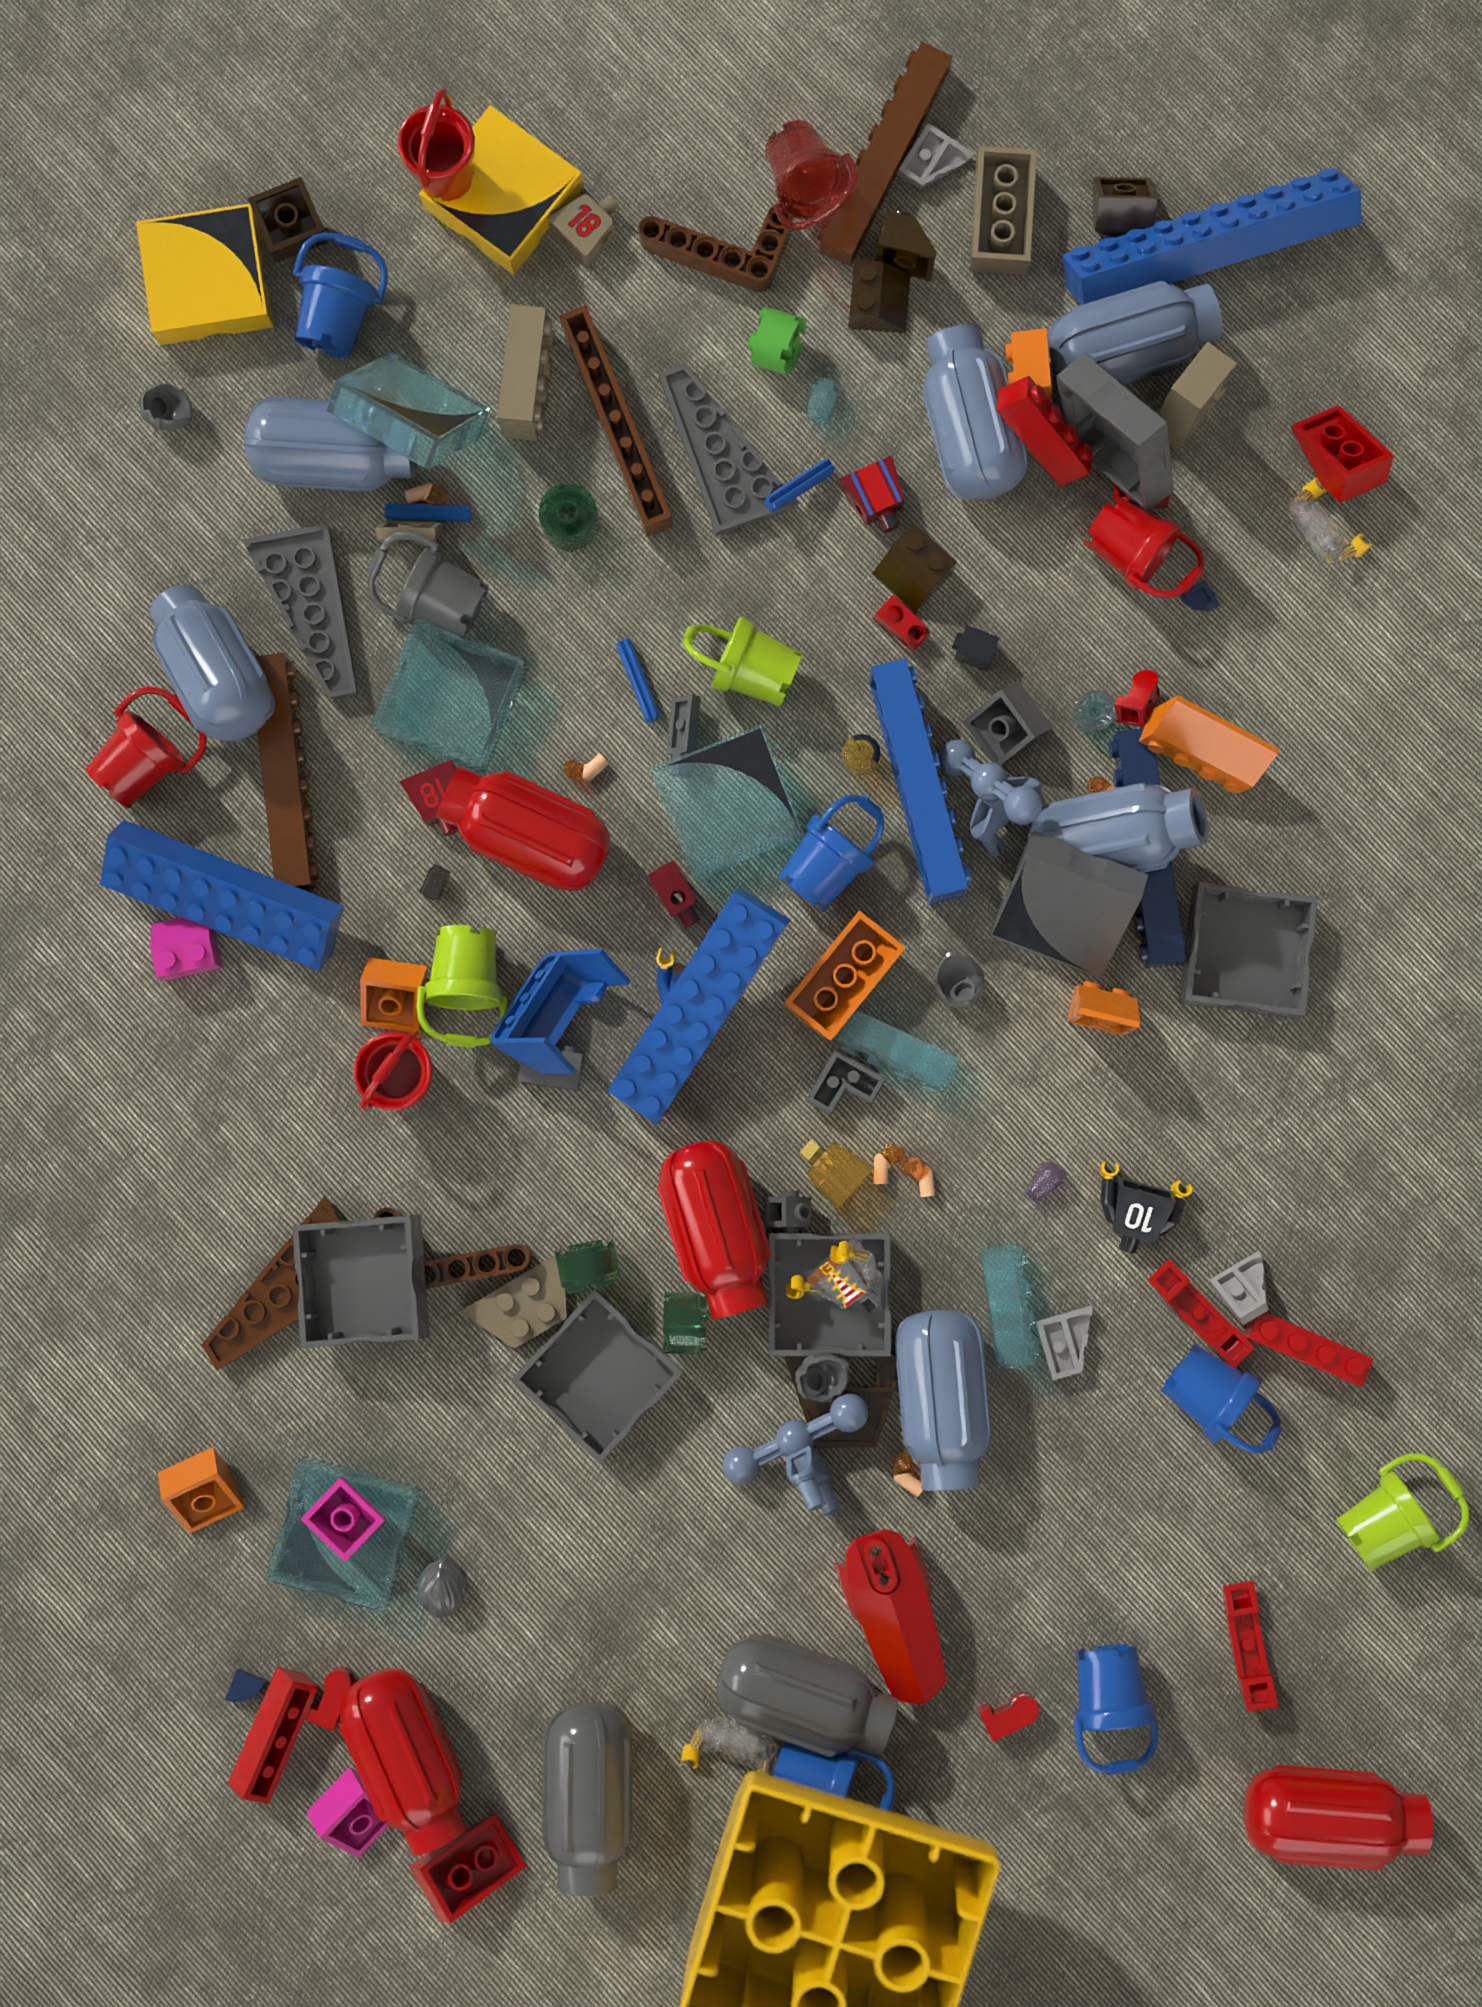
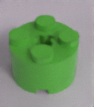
(777, 341)

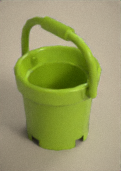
(750, 663)
(462, 979)
(1393, 1522)

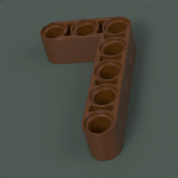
(721, 251)
(471, 1260)

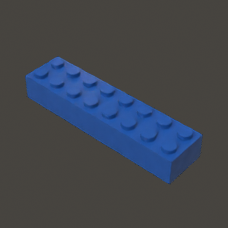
(918, 782)
(221, 895)
(698, 1005)

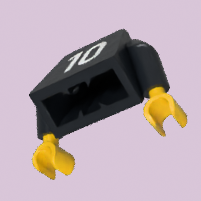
(1140, 1209)

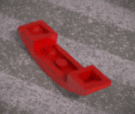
(1200, 1314)
(1248, 1646)

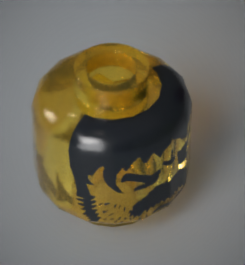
(854, 761)

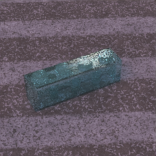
(898, 1051)
(1008, 1306)

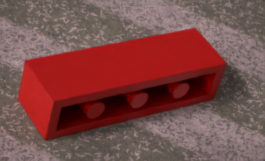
(1044, 431)
(1309, 1348)
(272, 1735)

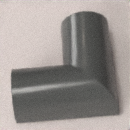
(843, 1074)

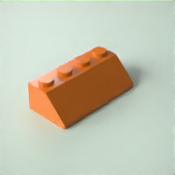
(1207, 744)
(844, 976)

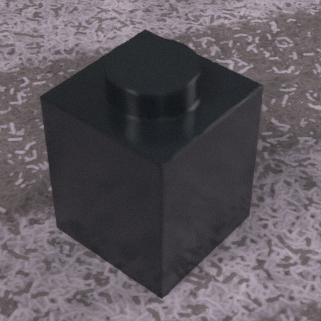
(975, 647)

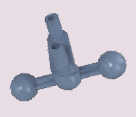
(998, 796)
(803, 1461)

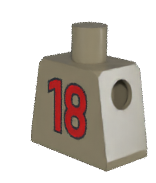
(585, 226)

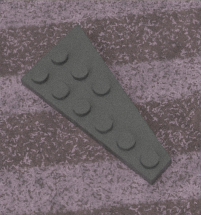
(723, 461)
(306, 588)

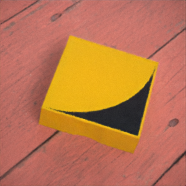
(511, 192)
(204, 274)

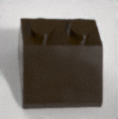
(1122, 204)
(286, 218)
(906, 246)
(878, 297)
(914, 568)

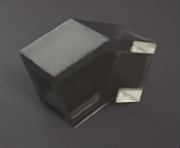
(435, 882)

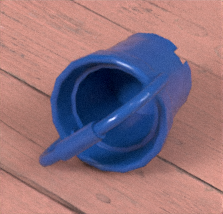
(334, 299)
(826, 859)
(1217, 1396)
(1112, 1699)
(829, 1773)

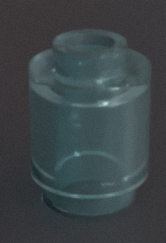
(822, 400)

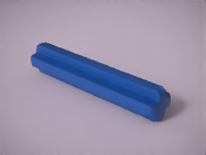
(799, 485)
(428, 512)
(638, 680)

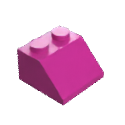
(183, 949)
(343, 1518)
(346, 1815)

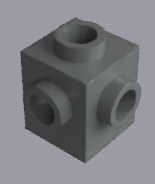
(788, 1212)

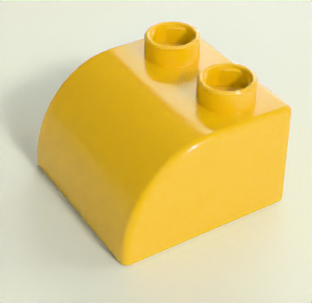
(835, 1905)

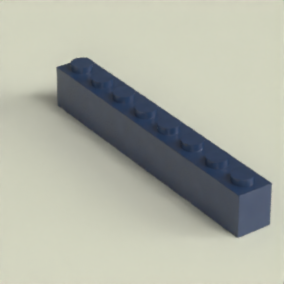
(1158, 910)

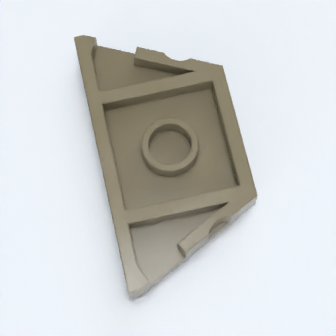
(522, 1305)

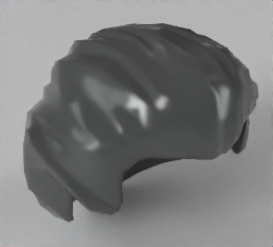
(165, 407)
(959, 980)
(822, 1377)
(441, 1587)

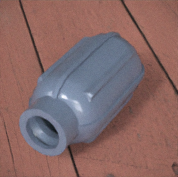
(1137, 330)
(960, 392)
(307, 447)
(210, 665)
(1129, 824)
(943, 1397)

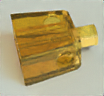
(835, 1171)

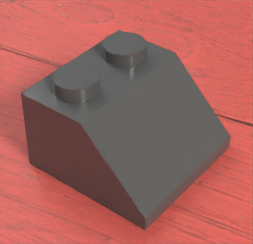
(1007, 723)

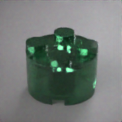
(570, 501)
(587, 1265)
(682, 1323)

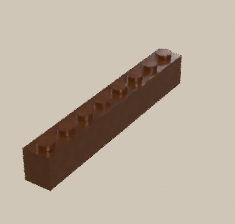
(886, 152)
(616, 421)
(284, 779)

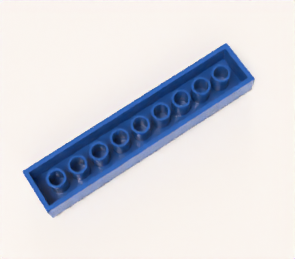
(1214, 236)

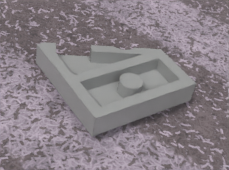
(933, 158)
(1243, 1288)
(1064, 1341)

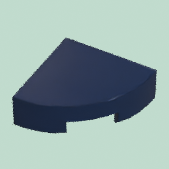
(1200, 597)
(244, 1686)

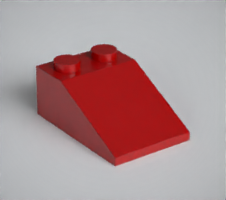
(1343, 453)
(467, 1868)

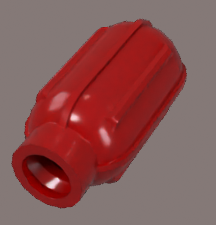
(526, 827)
(715, 1226)
(403, 1758)
(1334, 1818)

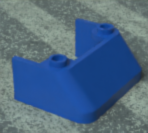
(548, 1004)

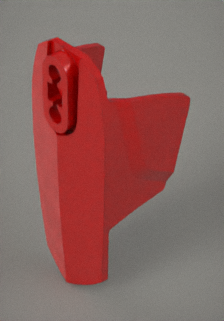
(895, 1613)

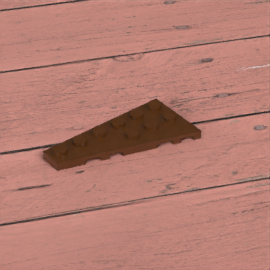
(266, 1305)

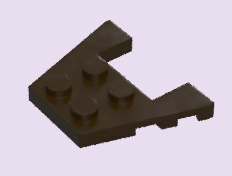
(875, 1397)

